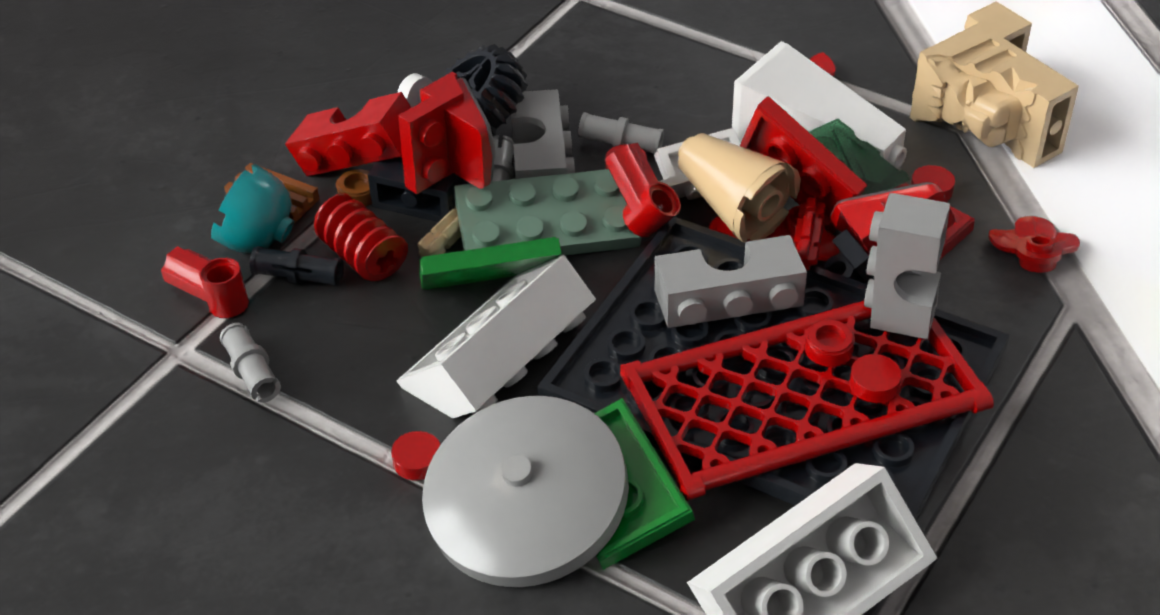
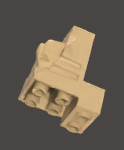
(995, 87)

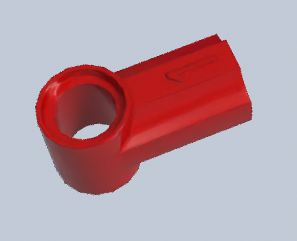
(648, 200)
(214, 280)

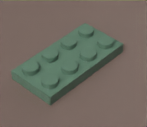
(574, 207)

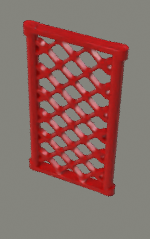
(810, 440)

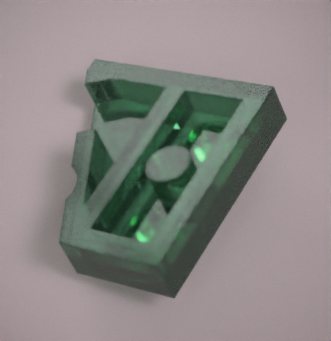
(859, 157)

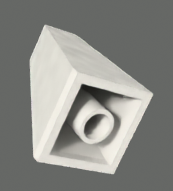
(813, 100)

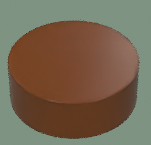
(356, 185)

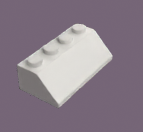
(500, 339)
(824, 555)

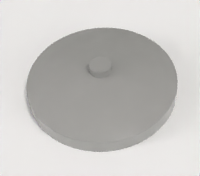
(525, 491)

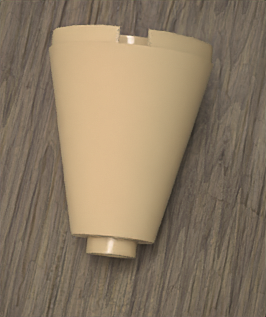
(739, 184)

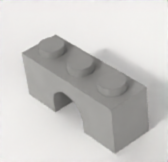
(540, 137)
(906, 264)
(698, 293)

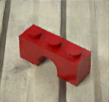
(332, 143)

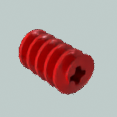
(360, 237)

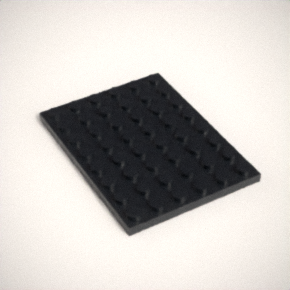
(633, 328)

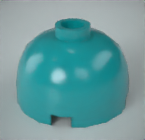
(254, 212)

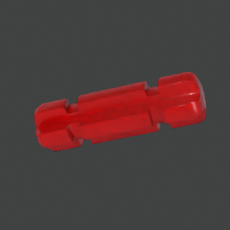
(809, 231)

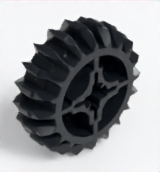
(495, 81)

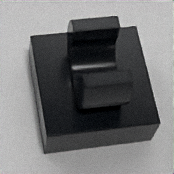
(853, 260)

